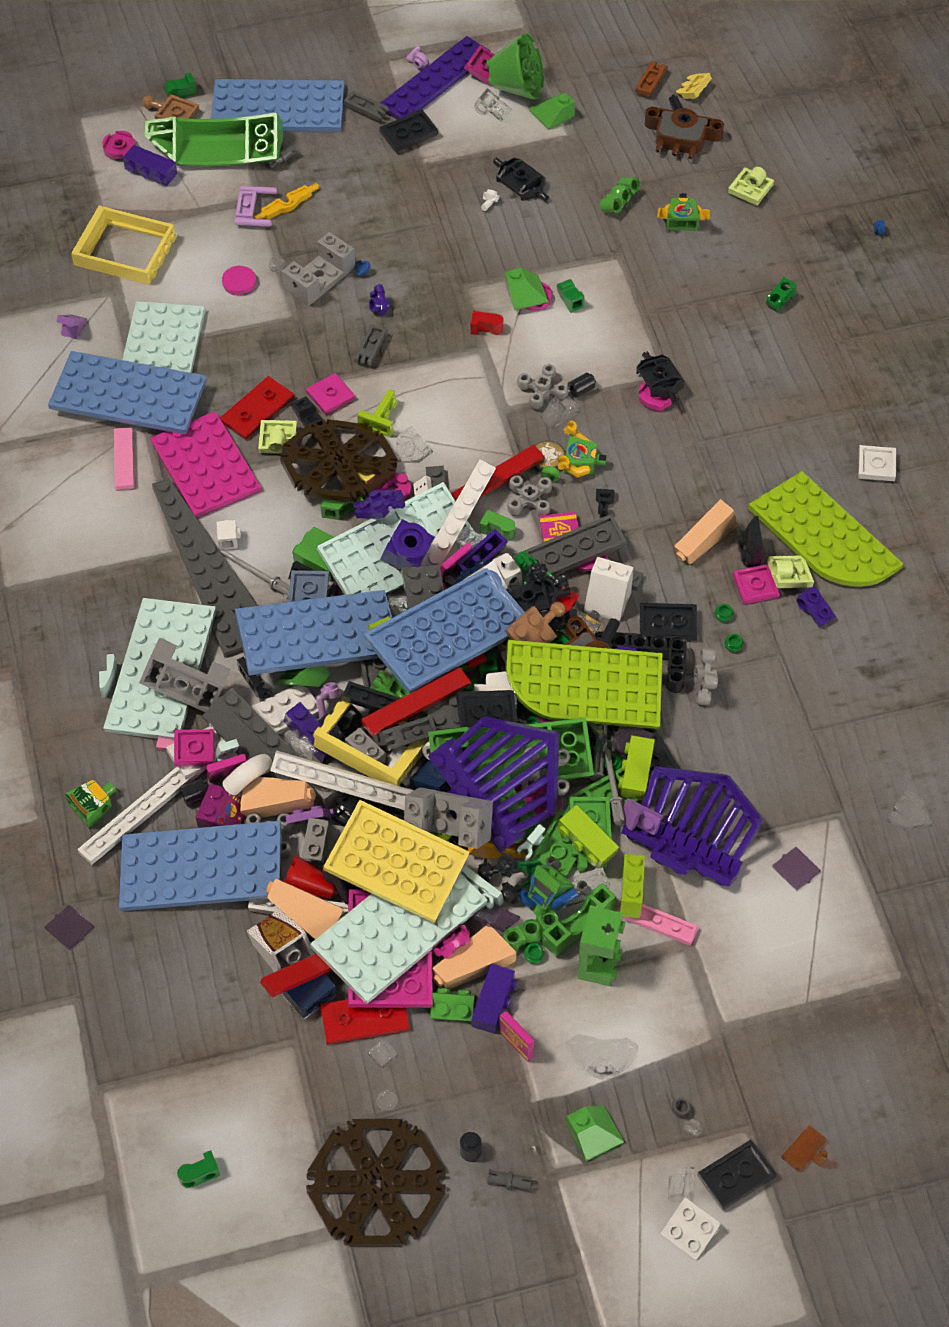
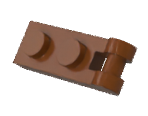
(650, 79)

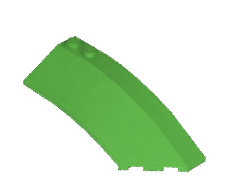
(218, 140)
(572, 737)

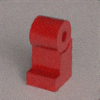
(486, 323)

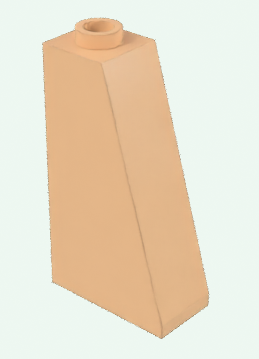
(707, 532)
(276, 796)
(307, 910)
(473, 959)

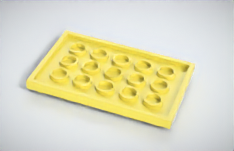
(396, 861)

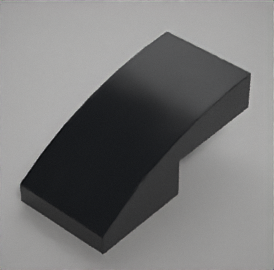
(306, 412)

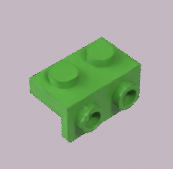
(452, 1005)

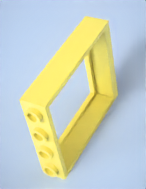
(106, 216)
(361, 761)

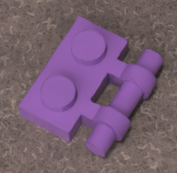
(316, 812)

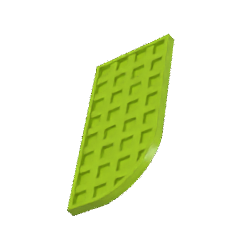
(824, 533)
(586, 683)

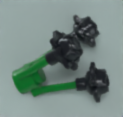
(538, 571)
(506, 867)

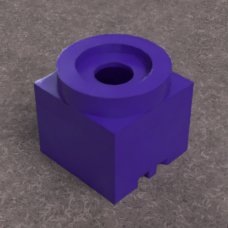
(407, 545)

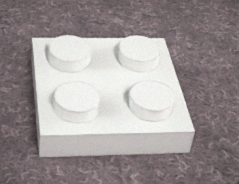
(877, 463)

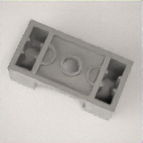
(334, 263)
(164, 672)
(361, 741)
(431, 812)
(320, 840)

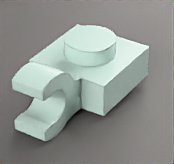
(535, 838)

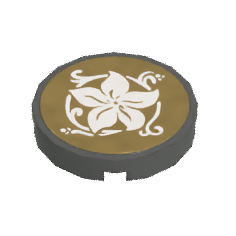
(552, 452)

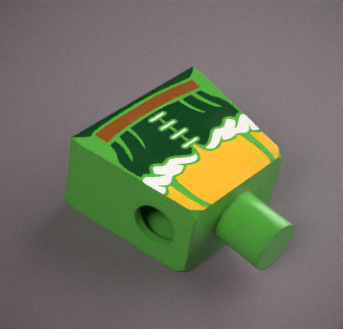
(90, 801)

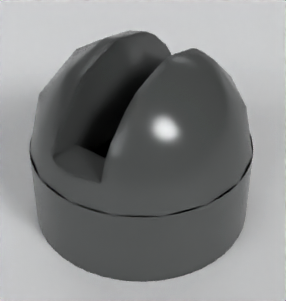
(684, 1108)

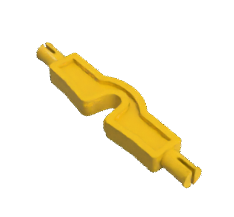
(294, 198)

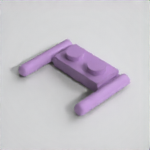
(246, 205)

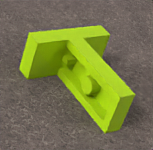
(379, 419)

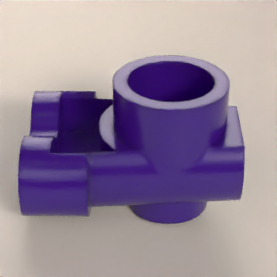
(377, 301)

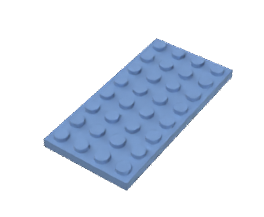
(299, 103)
(127, 392)
(445, 630)
(309, 631)
(199, 865)

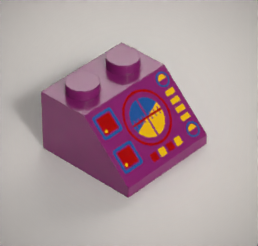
(219, 808)

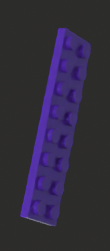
(431, 80)

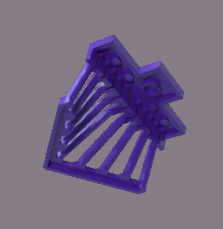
(467, 781)
(682, 850)

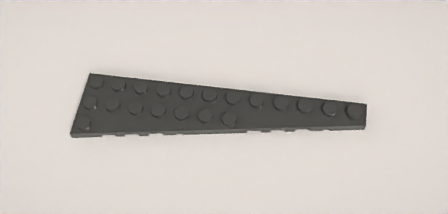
(206, 566)

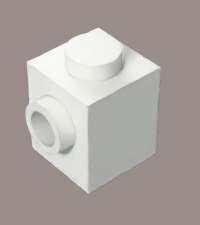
(227, 534)

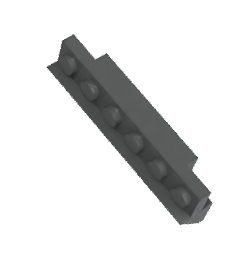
(238, 720)

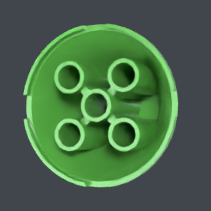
(518, 68)

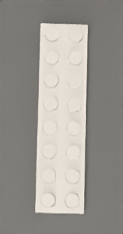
(271, 711)

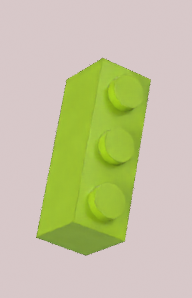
(636, 767)
(587, 837)
(632, 885)

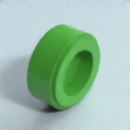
(551, 473)

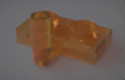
(805, 1148)

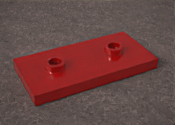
(255, 406)
(357, 1023)

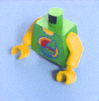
(683, 213)
(580, 454)

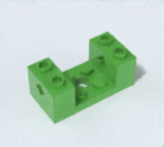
(597, 946)

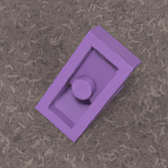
(71, 325)
(641, 817)

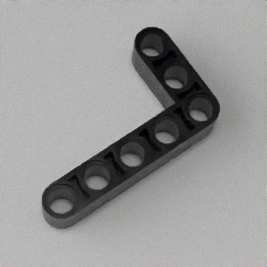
(667, 643)

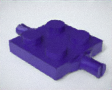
(379, 504)

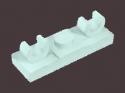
(483, 887)

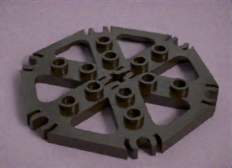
(328, 467)
(365, 1199)

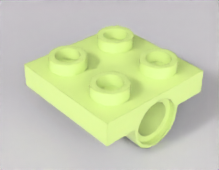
(751, 185)
(274, 434)
(790, 572)

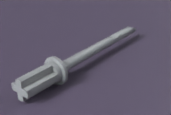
(275, 583)
(616, 802)

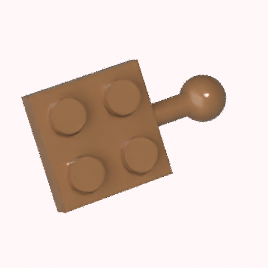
(172, 107)
(534, 627)

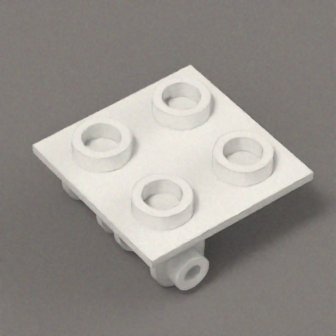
(691, 1228)

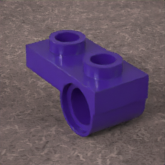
(813, 603)

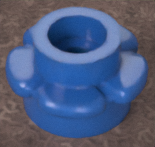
(879, 227)

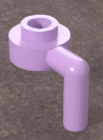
(418, 58)
(329, 691)

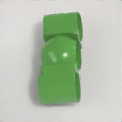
(620, 195)
(520, 932)

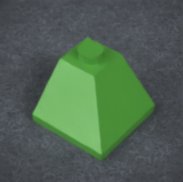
(554, 110)
(524, 288)
(306, 677)
(593, 1131)

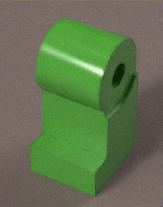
(502, 524)

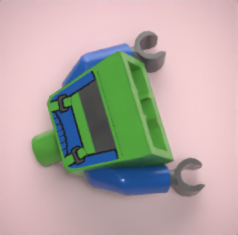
(552, 889)

